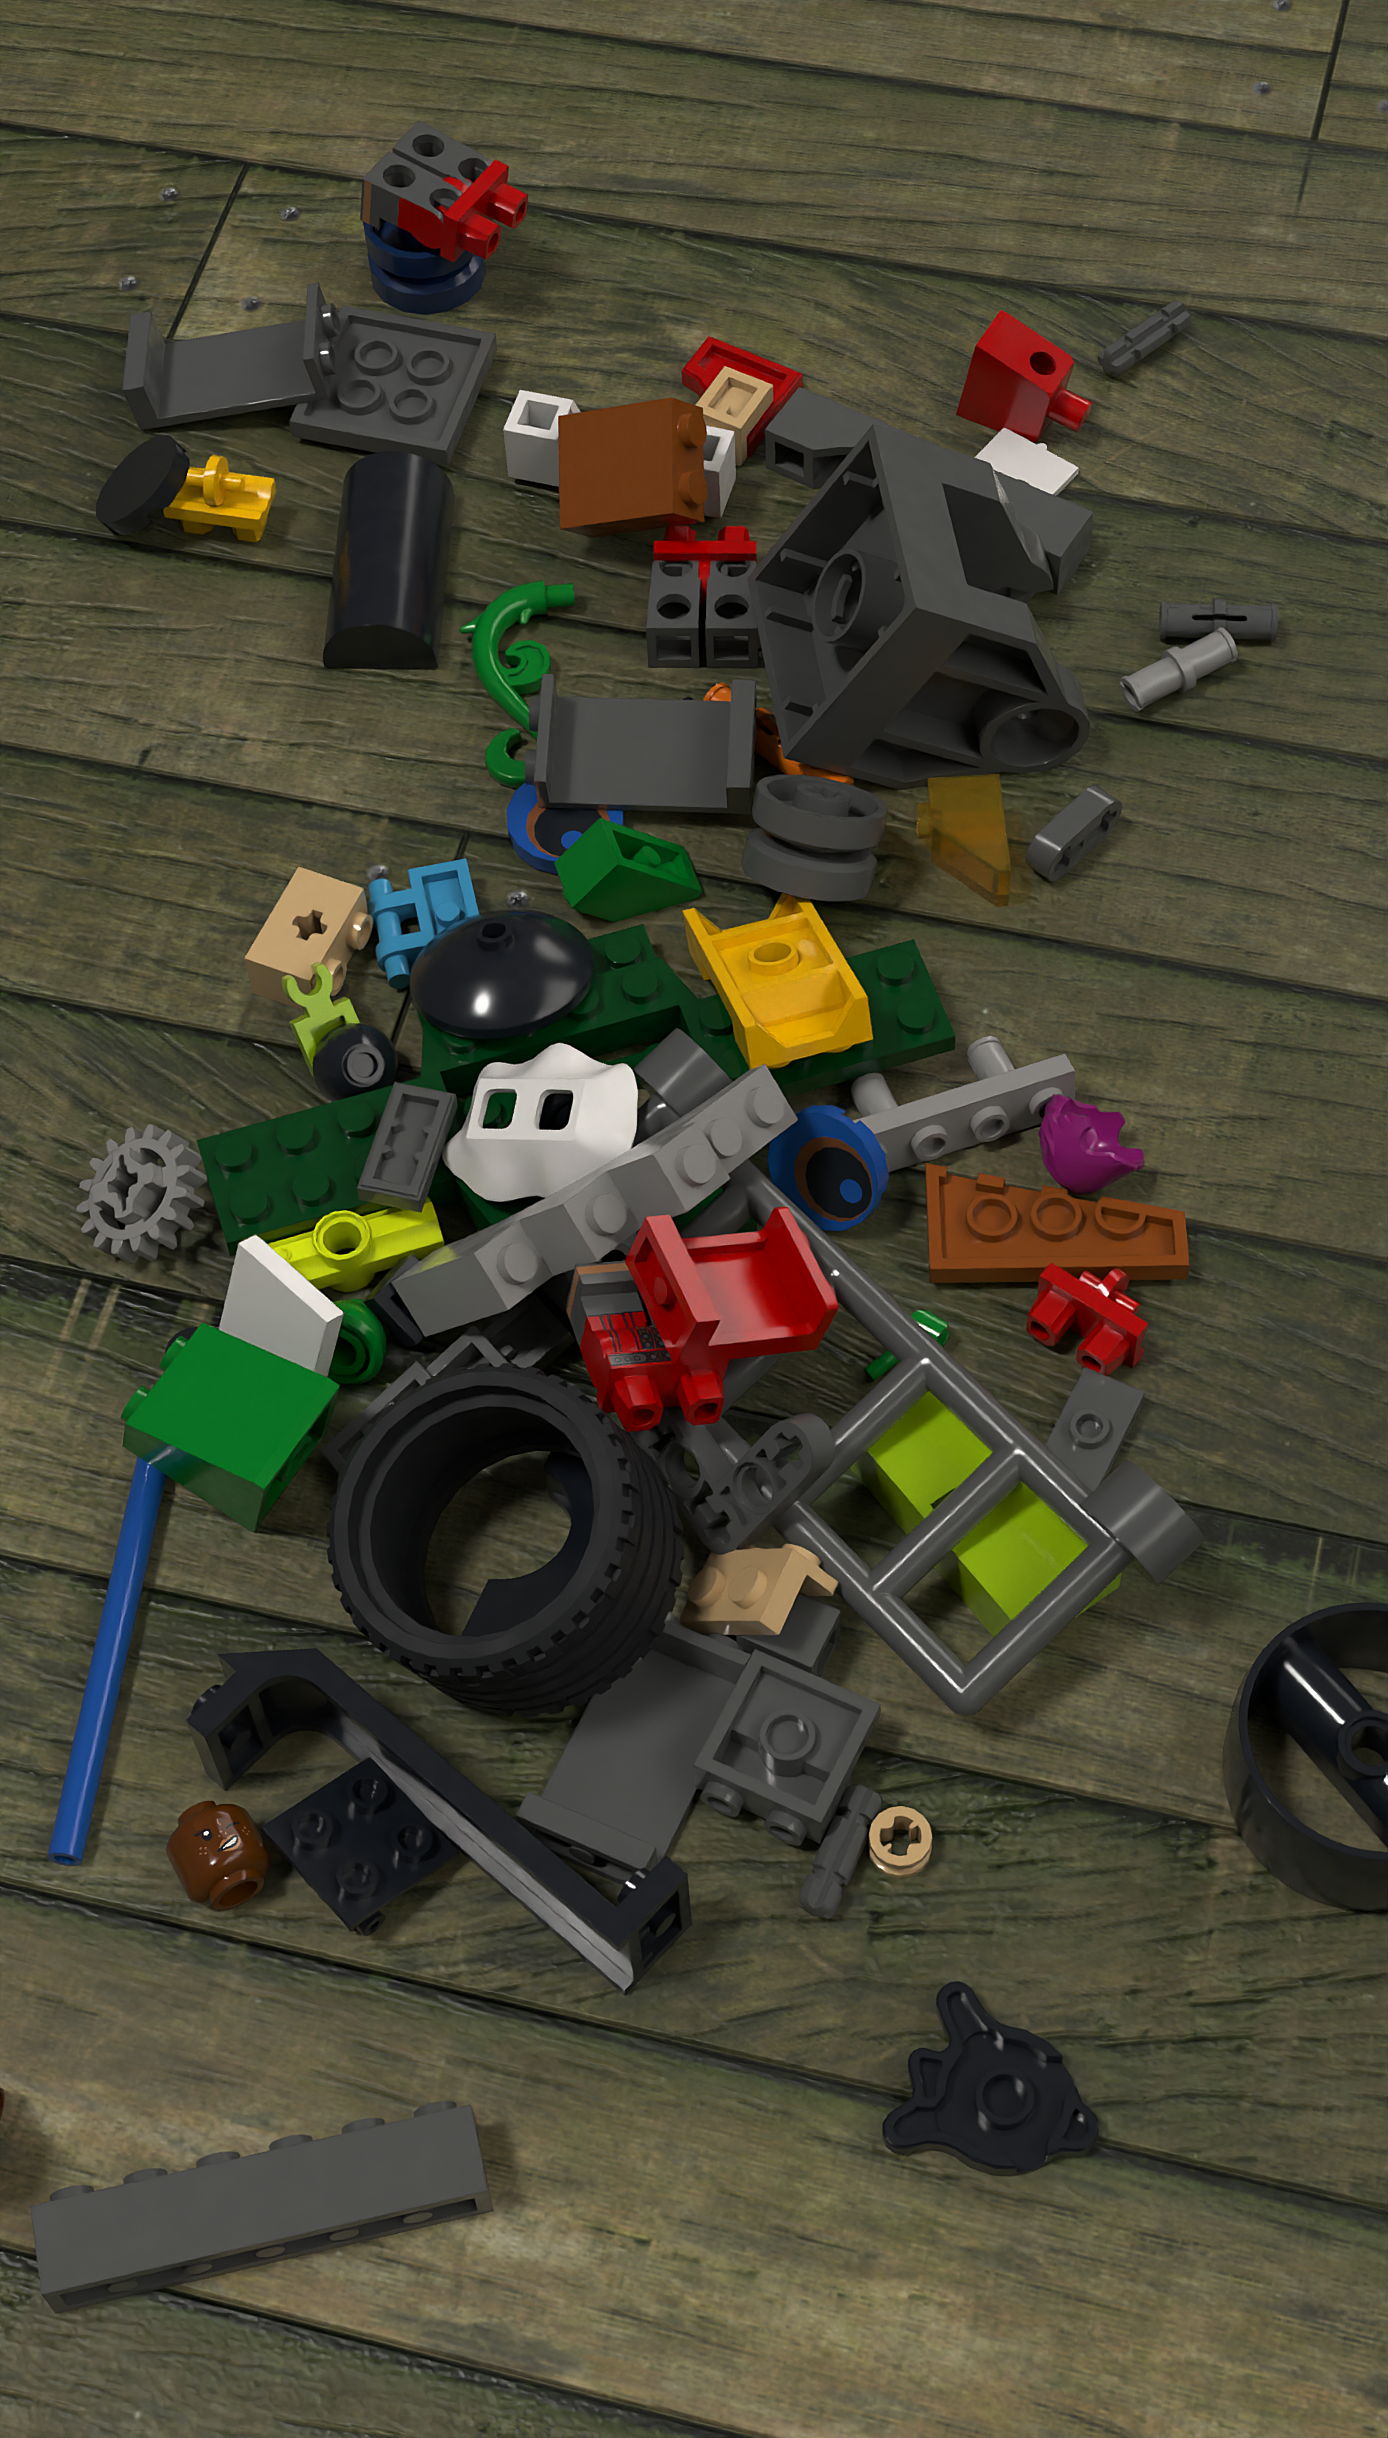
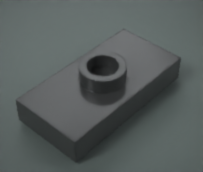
(407, 1147)
(1094, 1425)

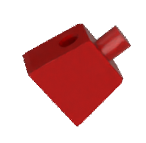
(1020, 382)

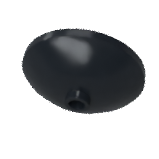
(502, 974)

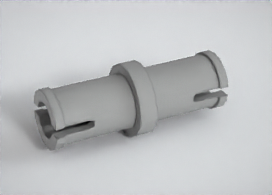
(1178, 669)

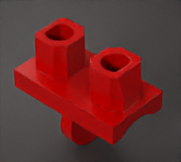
(1094, 1311)

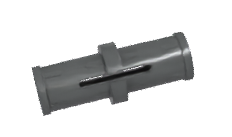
(1200, 620)

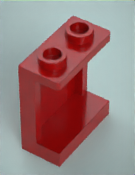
(732, 1290)

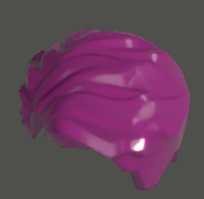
(1084, 1147)

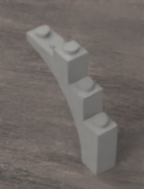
(599, 1211)

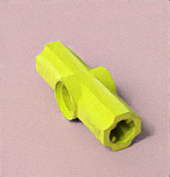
(378, 1243)

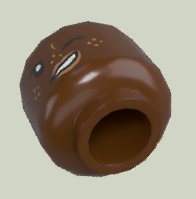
(218, 1855)

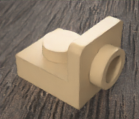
(736, 404)

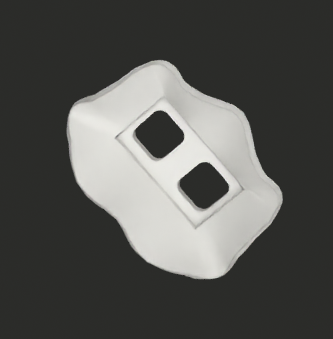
(541, 1162)

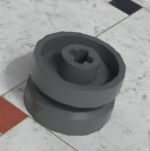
(814, 837)

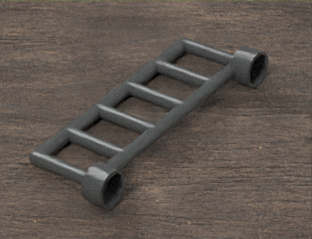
(1120, 1521)

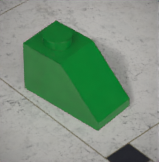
(625, 873)

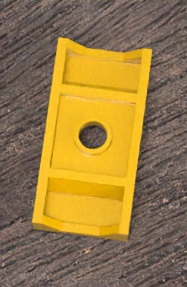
(782, 983)

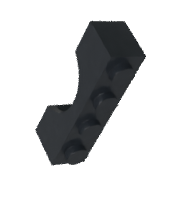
(517, 1599)

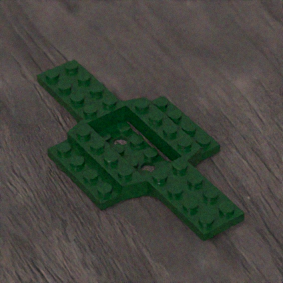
(306, 1164)

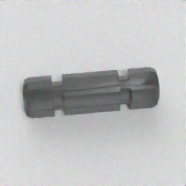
(1144, 338)
(839, 1851)

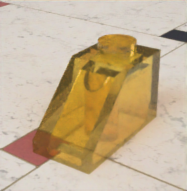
(968, 833)

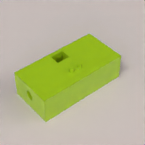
(1008, 1552)

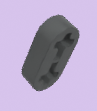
(1073, 833)

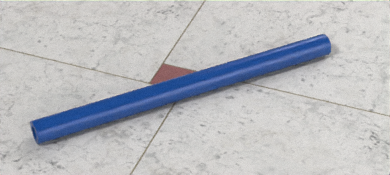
(107, 1666)

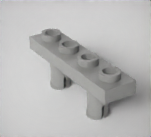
(967, 1115)

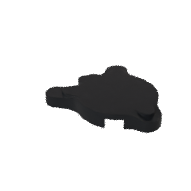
(990, 2096)

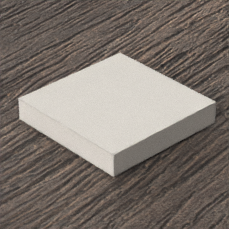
(279, 1308)

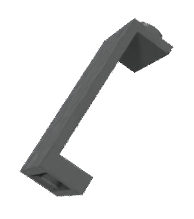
(230, 370)
(643, 752)
(633, 1755)

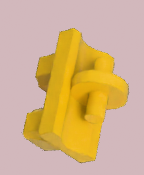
(223, 499)

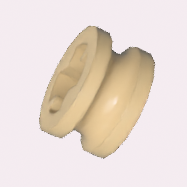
(883, 1830)

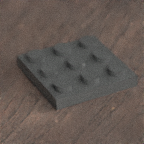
(398, 385)

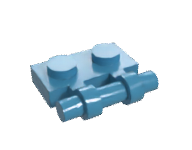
(438, 899)

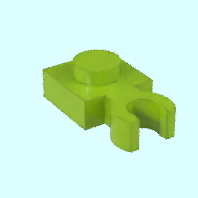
(319, 1012)

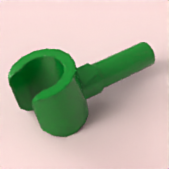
(928, 1321)

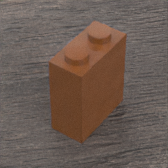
(632, 468)

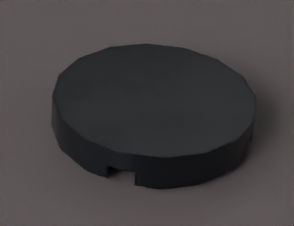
(143, 480)

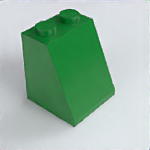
(229, 1421)

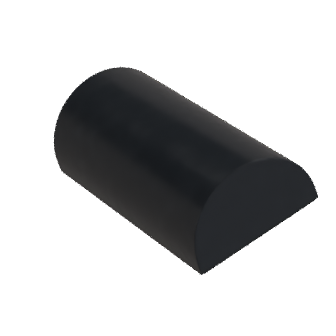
(390, 564)

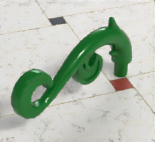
(531, 660)

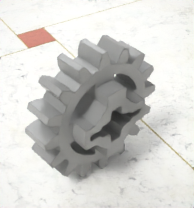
(141, 1194)

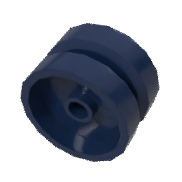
(417, 276)

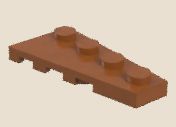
(1013, 1233)

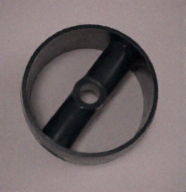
(1328, 1720)

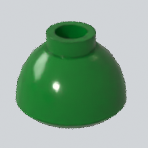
(359, 1345)

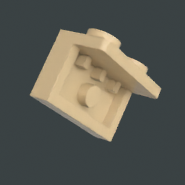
(752, 1590)

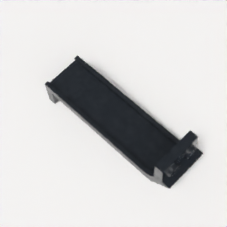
(305, 1691)

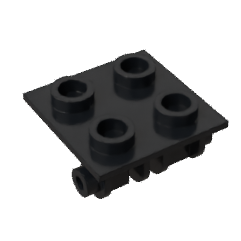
(360, 1844)

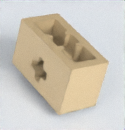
(311, 923)

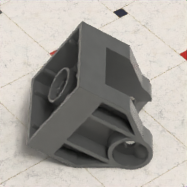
(908, 627)

